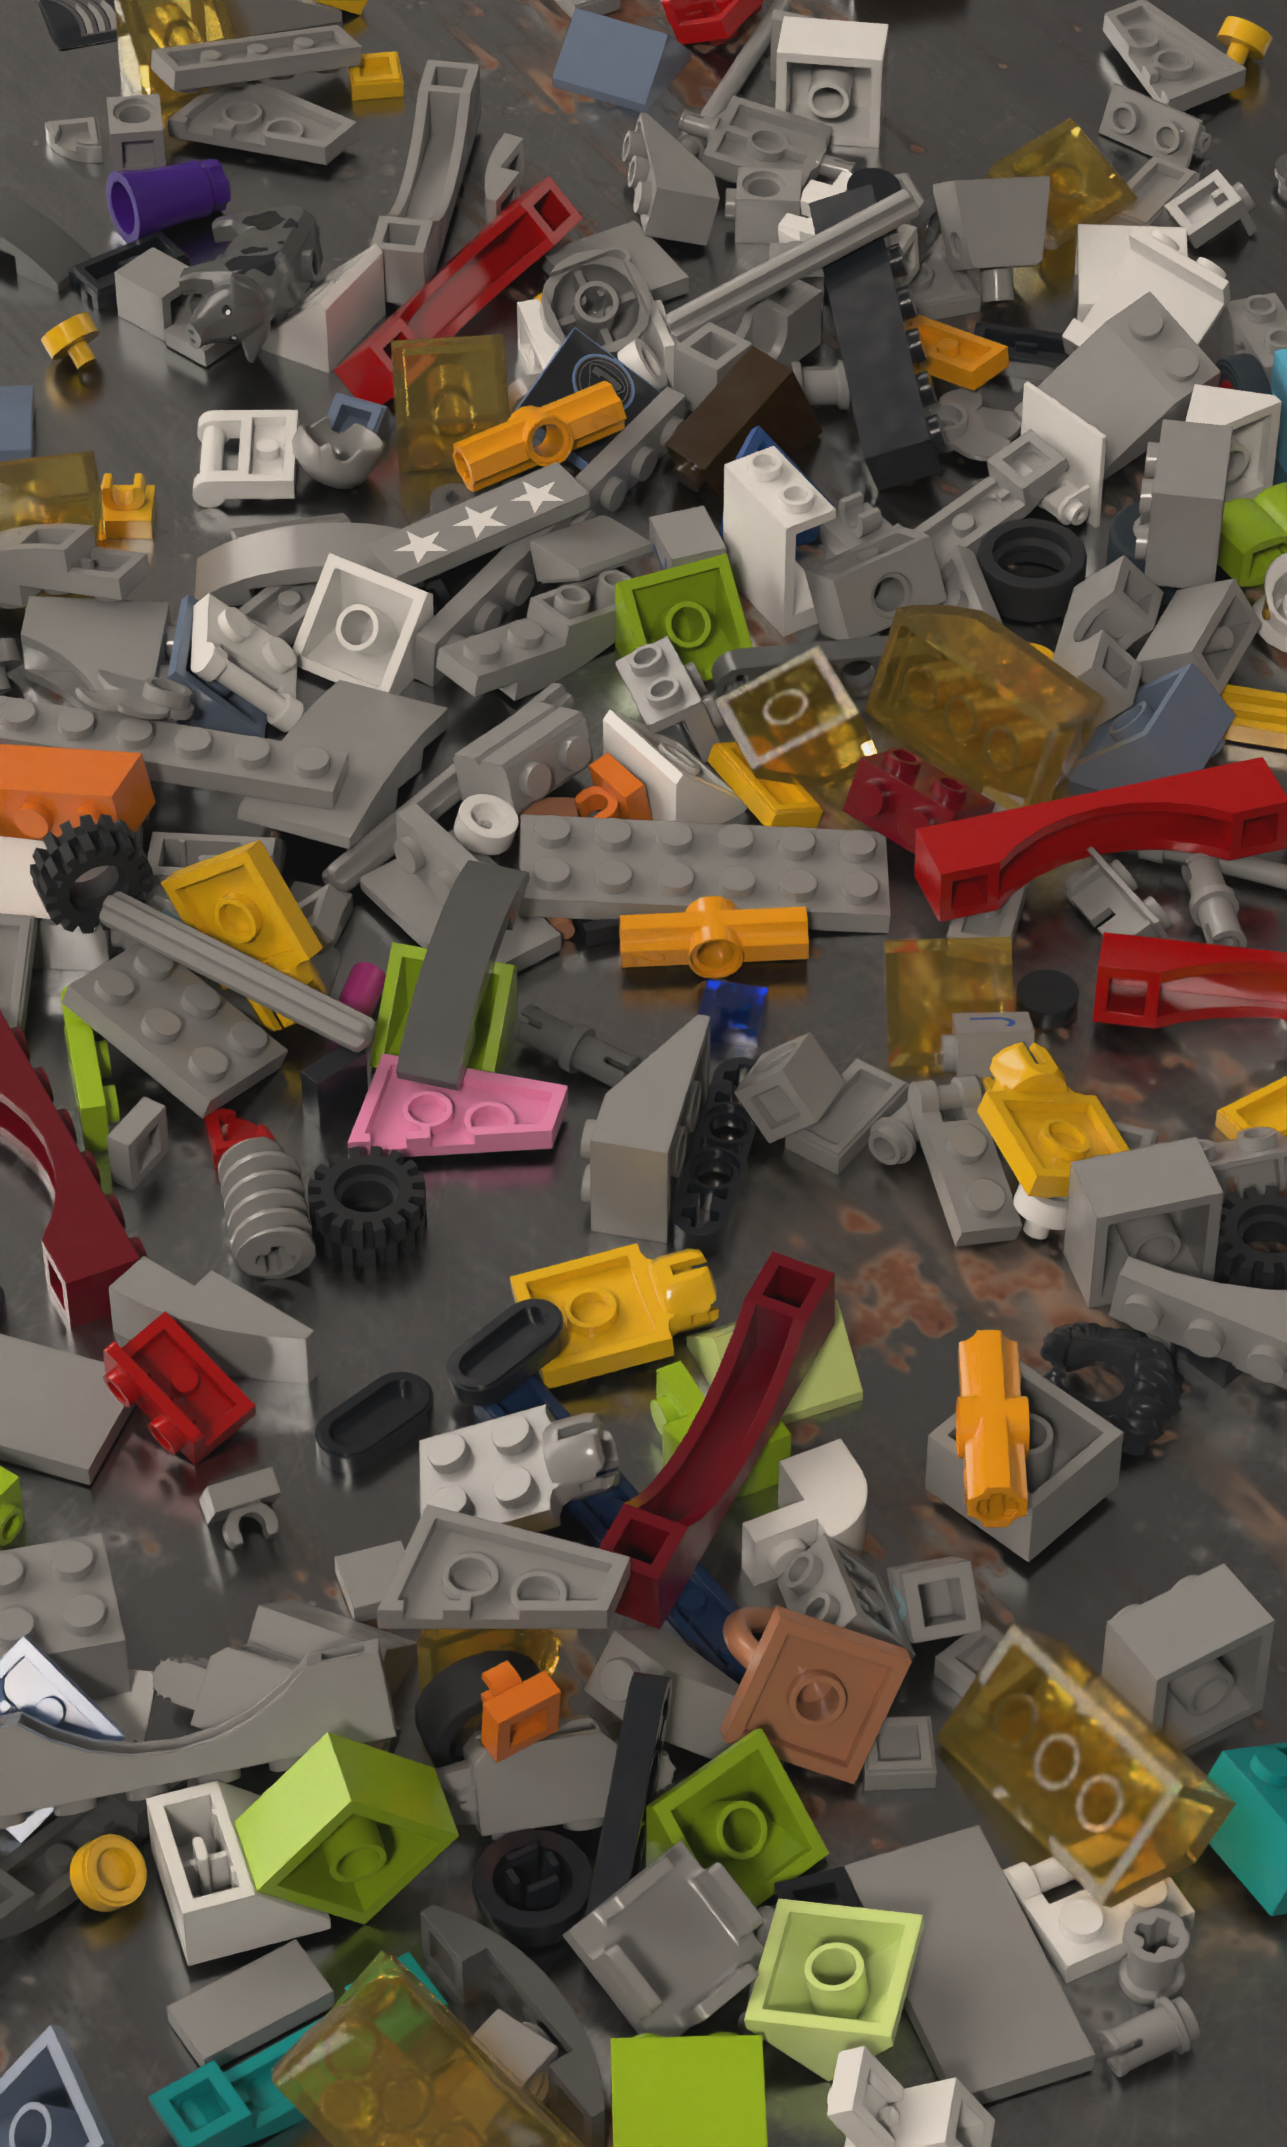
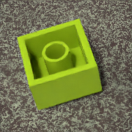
(345, 1828)

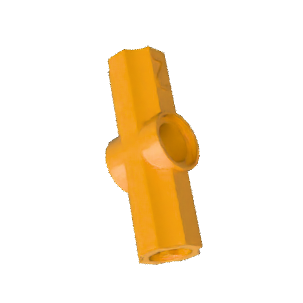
(509, 448)
(713, 937)
(992, 1429)

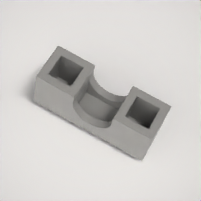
(779, 325)
(1098, 628)

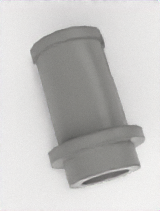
(894, 1137)
(1152, 2034)

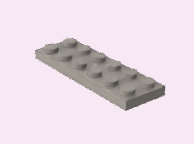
(663, 866)

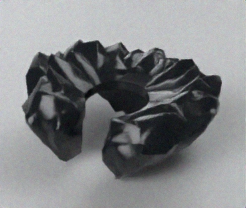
(1144, 1366)

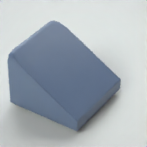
(351, 410)

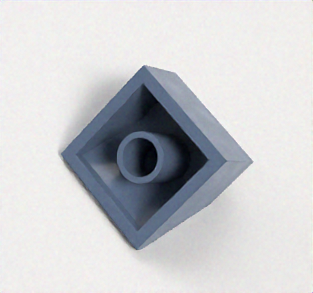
(1165, 733)

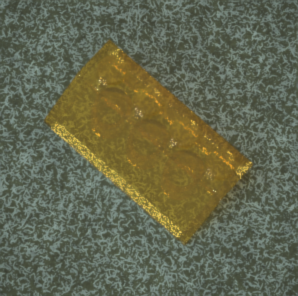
(1082, 1768)

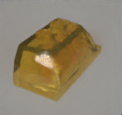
(981, 702)
(408, 2074)

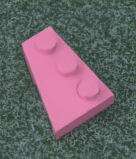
(484, 1116)

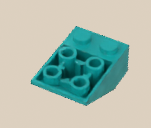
(1255, 1831)

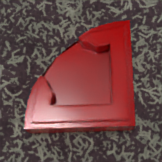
(226, 1129)

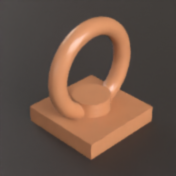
(811, 1688)

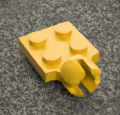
(251, 909)
(1042, 1120)
(620, 1308)

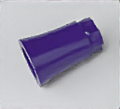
(165, 196)

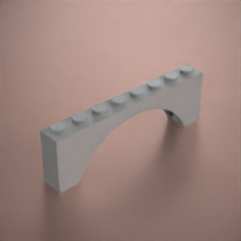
(63, 649)

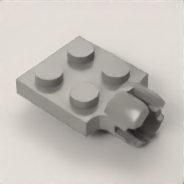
(518, 1467)

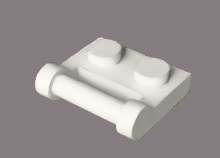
(264, 458)
(245, 660)
(1078, 1930)

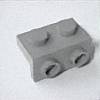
(671, 694)

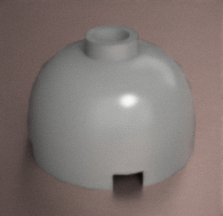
(598, 297)

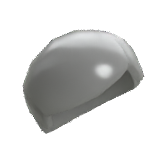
(335, 457)

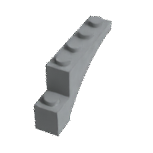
(1207, 1317)

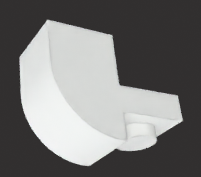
(816, 1496)
(880, 2113)

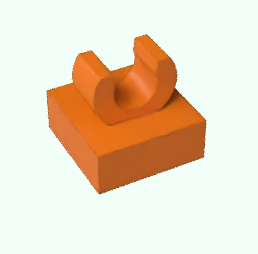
(614, 792)
(517, 1711)

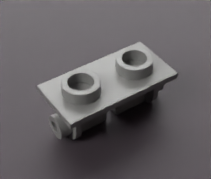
(1153, 127)
(1109, 891)
(1251, 1160)

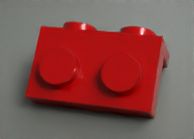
(708, 19)
(177, 1388)

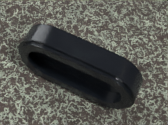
(506, 1352)
(374, 1422)

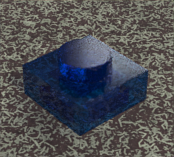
(735, 1012)

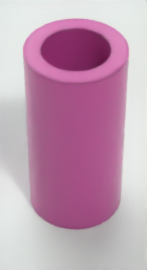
(363, 987)

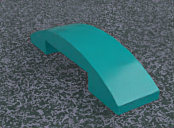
(243, 2102)

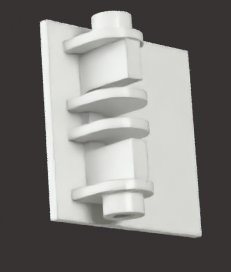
(1080, 487)

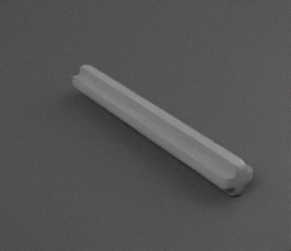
(793, 264)
(238, 971)

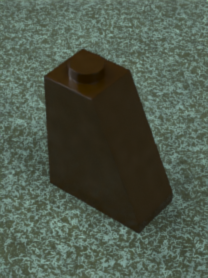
(749, 395)

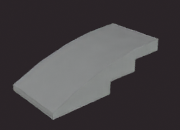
(385, 750)

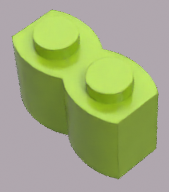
(1253, 535)

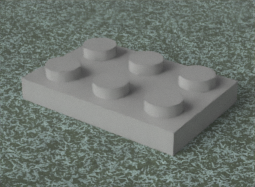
(175, 1028)

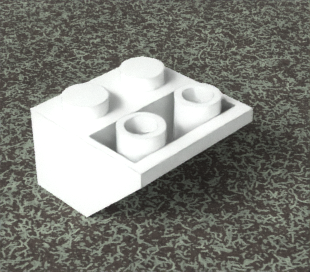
(210, 1878)

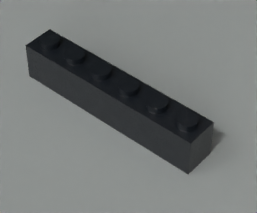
(881, 350)

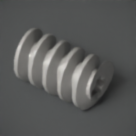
(265, 1209)

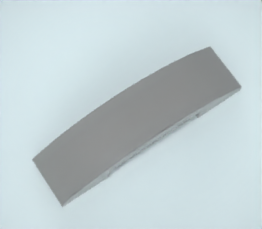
(1015, 485)
(281, 558)

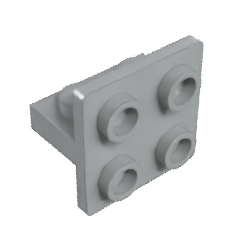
(421, 876)

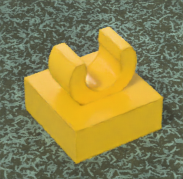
(128, 508)

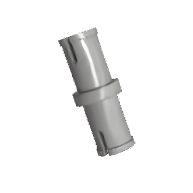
(1212, 902)

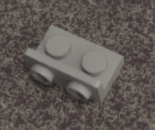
(843, 1591)

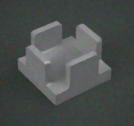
(671, 1943)

